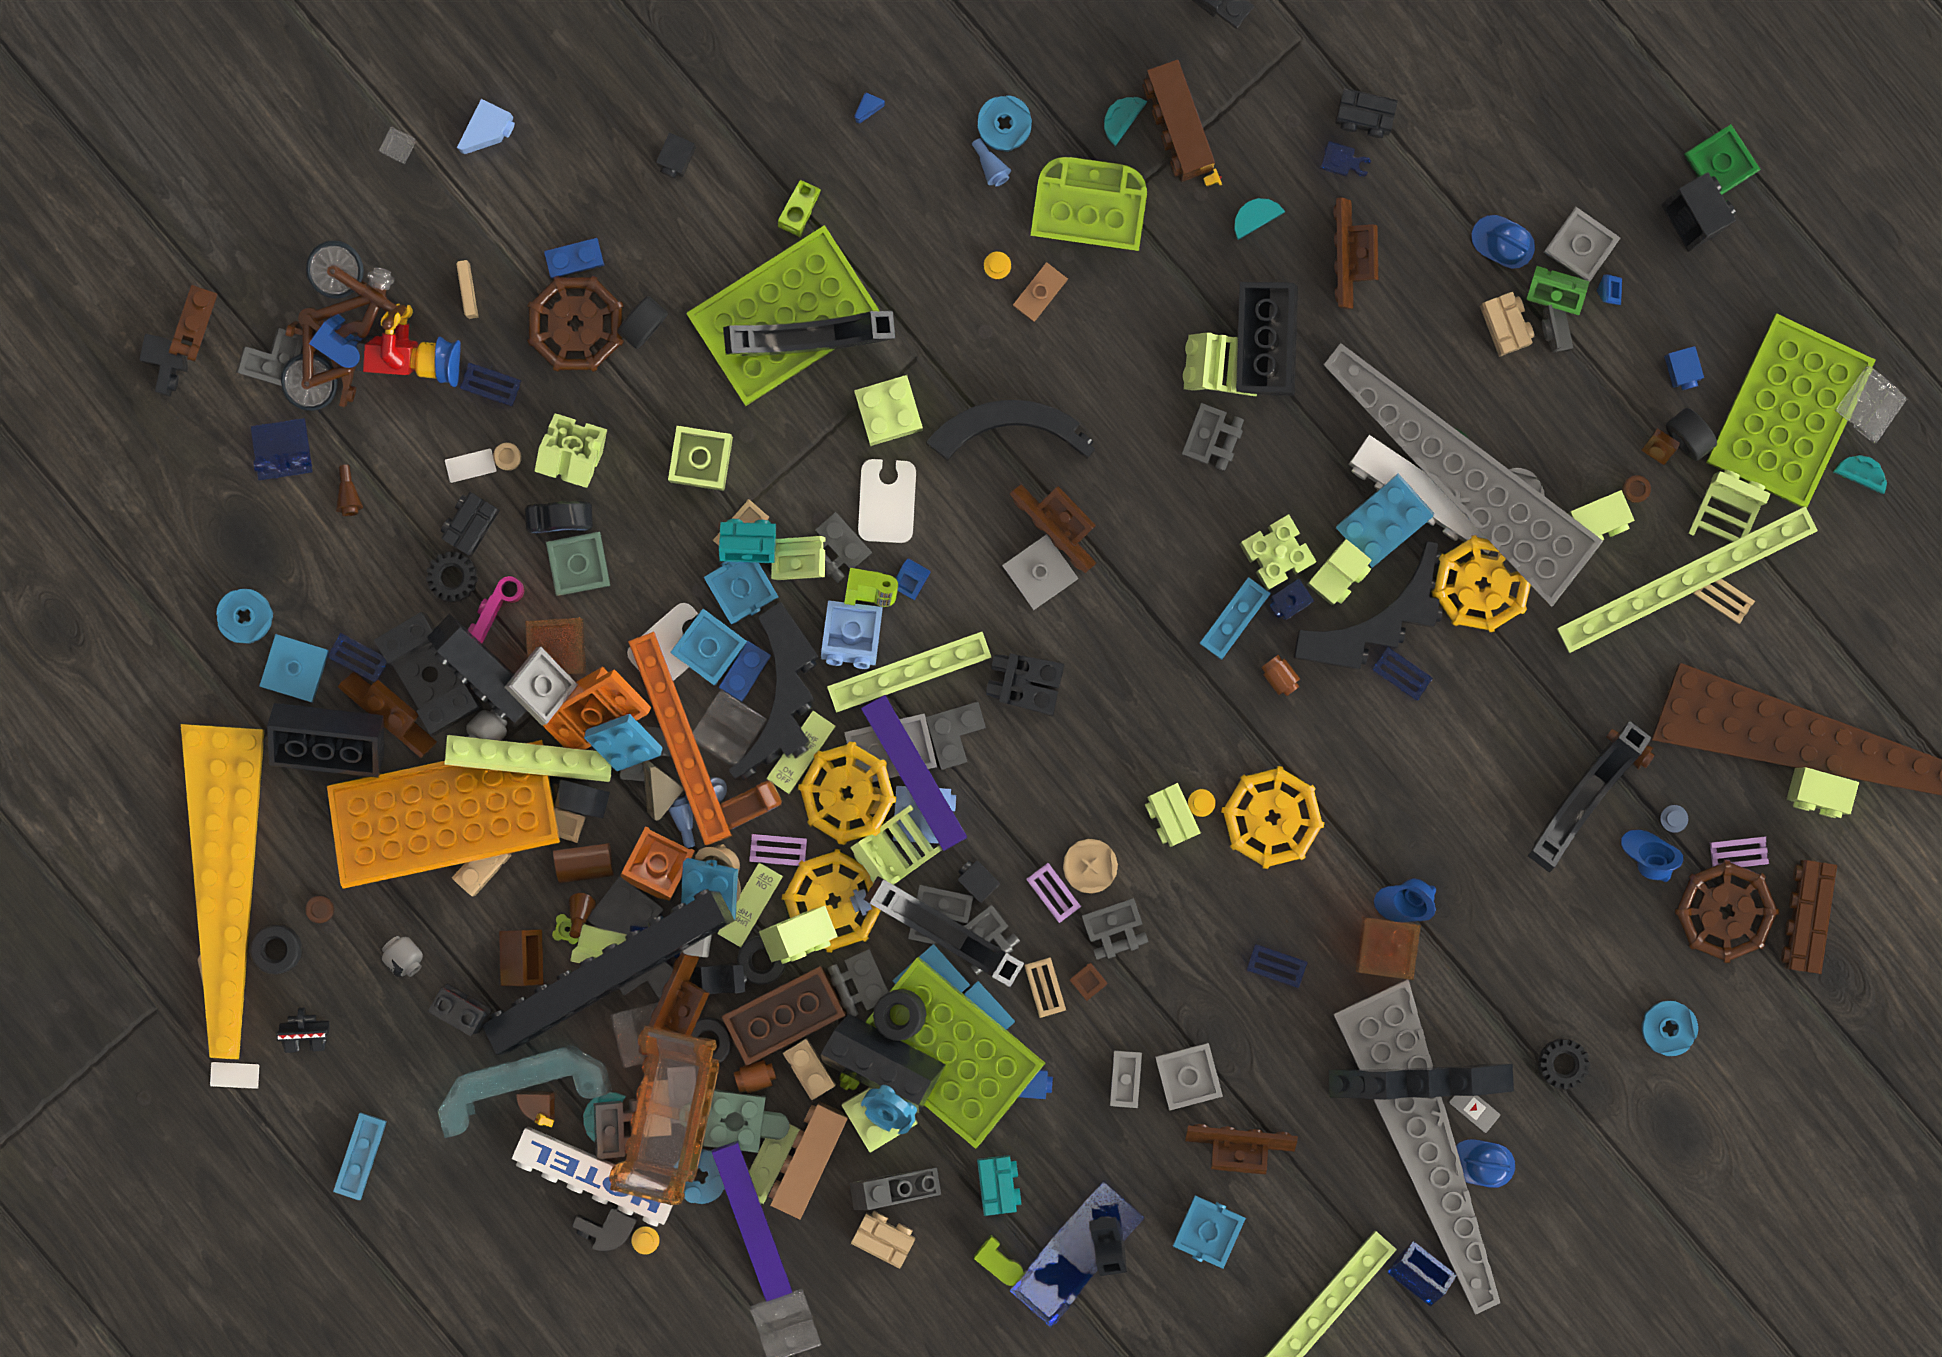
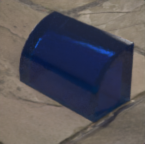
(1422, 1273)

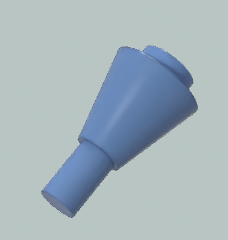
(994, 169)
(683, 818)

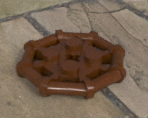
(563, 312)
(1734, 925)

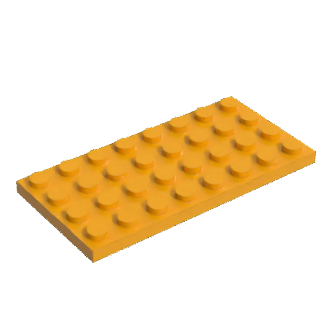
(436, 819)

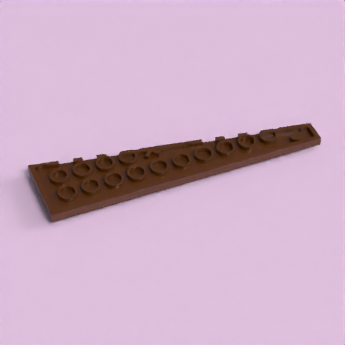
(1745, 723)

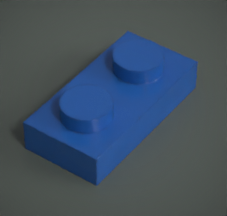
(574, 258)
(745, 671)

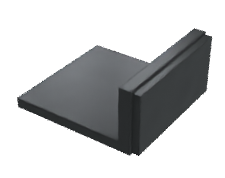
(1556, 329)

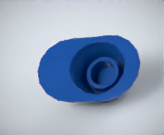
(1503, 241)
(1653, 855)
(1406, 901)
(1485, 1163)

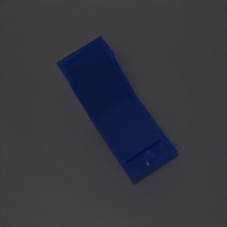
(1069, 1256)

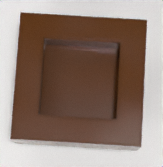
(1660, 446)
(1088, 981)

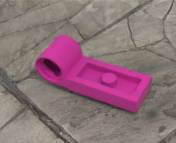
(490, 607)

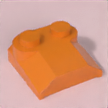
(656, 864)

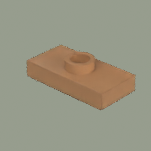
(1040, 292)

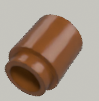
(1281, 675)
(755, 1077)

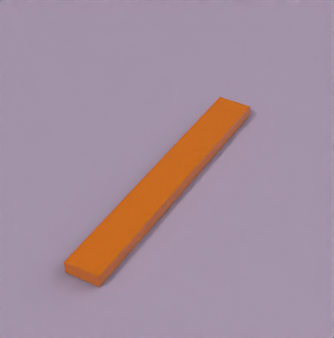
(679, 738)

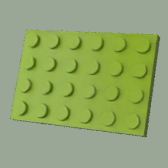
(794, 287)
(1786, 412)
(982, 1059)

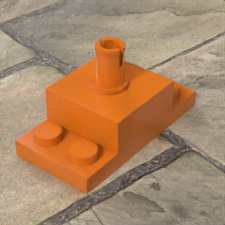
(594, 701)

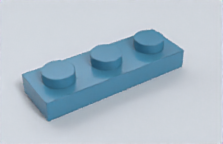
(1234, 618)
(360, 1156)

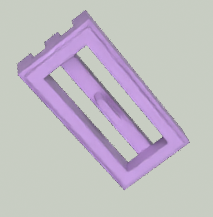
(802, 851)
(1762, 851)
(1067, 911)

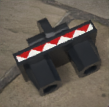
(303, 1028)

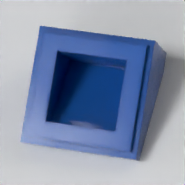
(868, 106)
(911, 578)

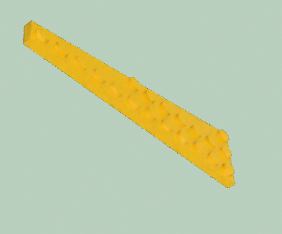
(223, 807)

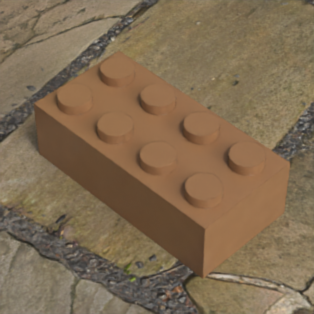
(809, 1160)

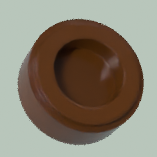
(1636, 489)
(319, 909)

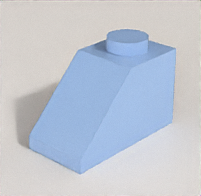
(486, 128)

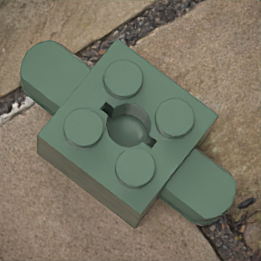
(742, 1119)

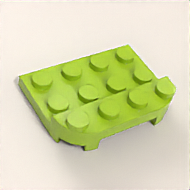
(1090, 203)

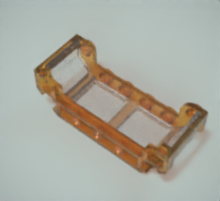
(668, 1116)

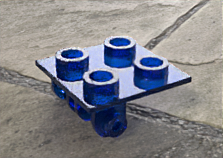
(281, 449)

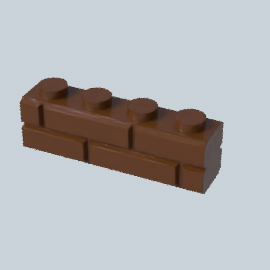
(1810, 916)

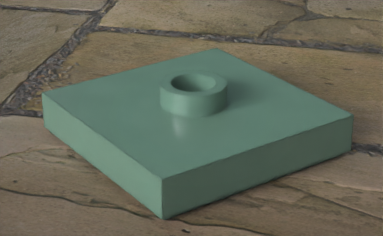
(578, 563)

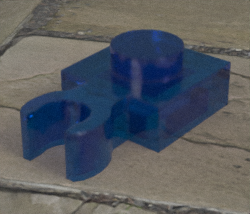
(1340, 159)

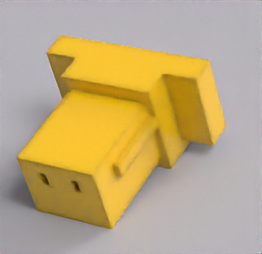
(1213, 178)
(543, 1120)

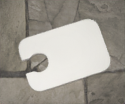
(885, 509)
(668, 633)

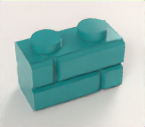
(747, 541)
(997, 1185)

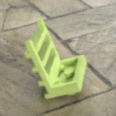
(1206, 363)
(1736, 493)
(883, 858)

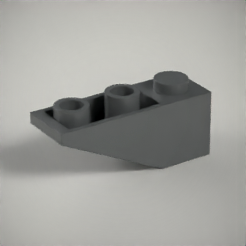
(894, 1189)

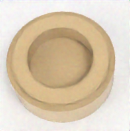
(507, 456)

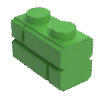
(1558, 289)

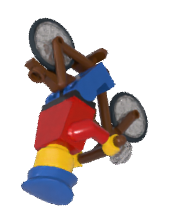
(337, 272)

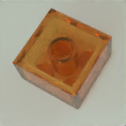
(561, 640)
(1388, 948)

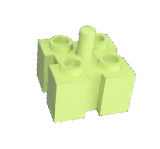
(570, 450)
(1277, 552)

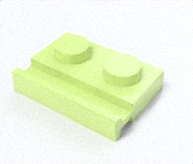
(799, 558)

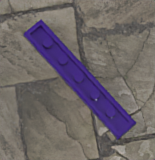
(914, 773)
(751, 1221)

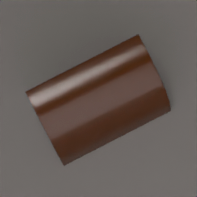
(583, 863)
(521, 957)
(537, 1102)

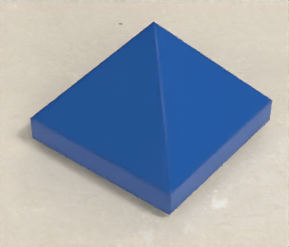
(1610, 289)

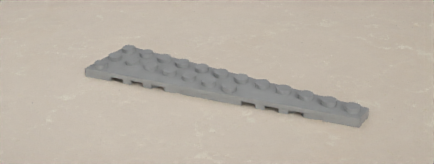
(1517, 519)
(1388, 1035)

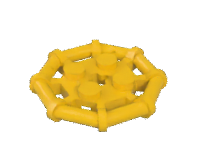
(1470, 593)
(832, 797)
(1259, 808)
(840, 886)

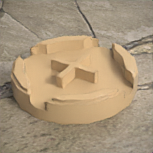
(1090, 866)

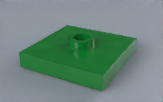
(1724, 158)

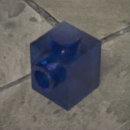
(1290, 600)

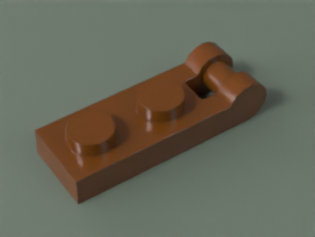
(193, 322)

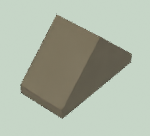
(660, 790)

